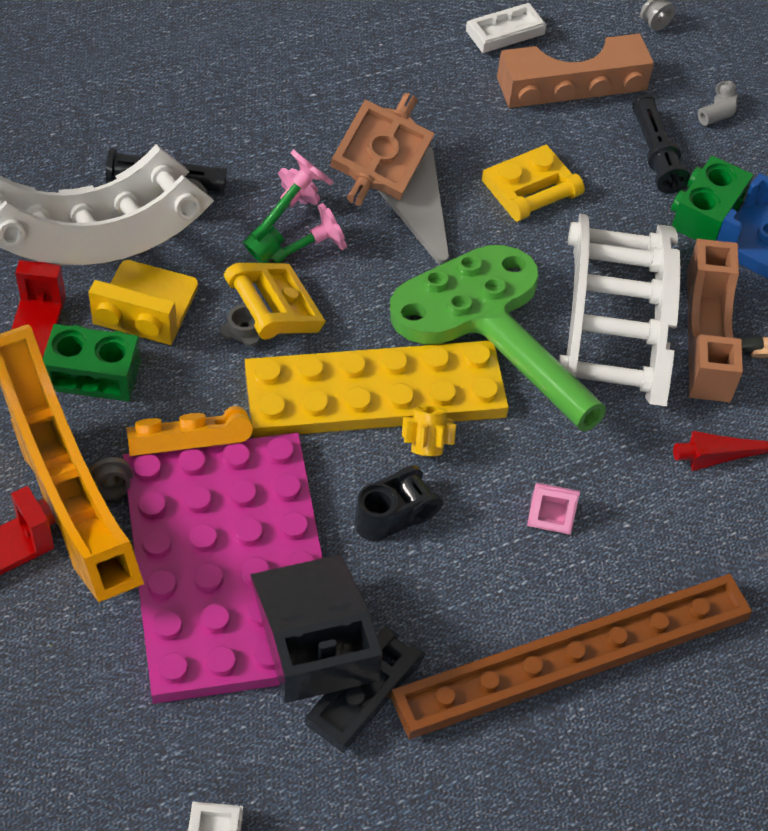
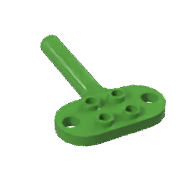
(476, 297)

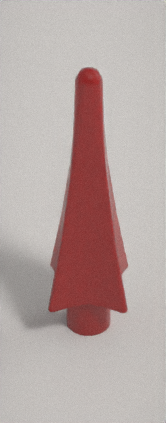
(713, 449)

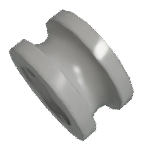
(657, 13)

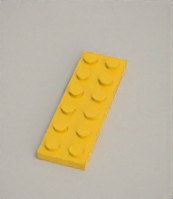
(372, 387)

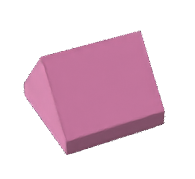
(553, 508)

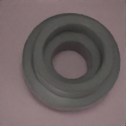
(111, 477)

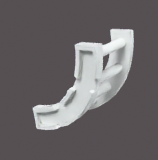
(101, 222)
(663, 291)

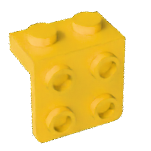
(143, 301)

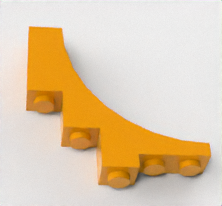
(90, 532)

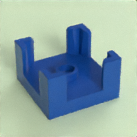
(750, 228)

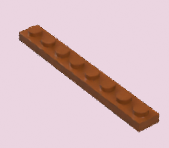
(568, 656)

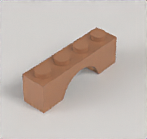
(535, 78)
(712, 349)

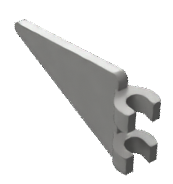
(422, 209)

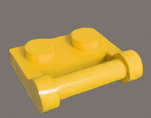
(529, 174)
(283, 292)

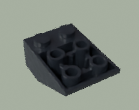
(317, 628)

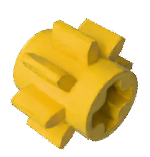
(428, 430)

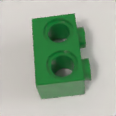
(710, 198)
(92, 362)

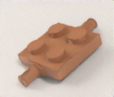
(382, 149)

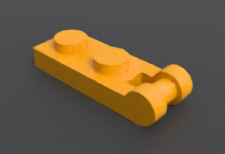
(189, 432)

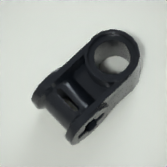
(402, 503)

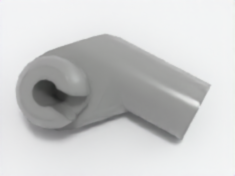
(724, 104)

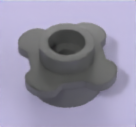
(239, 317)

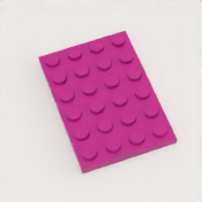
(197, 536)

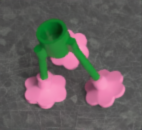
(266, 239)

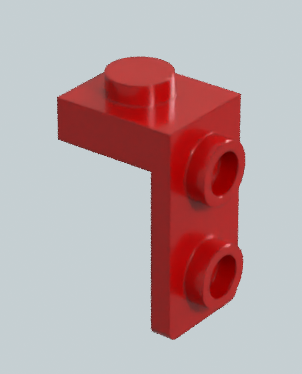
(41, 298)
(28, 533)

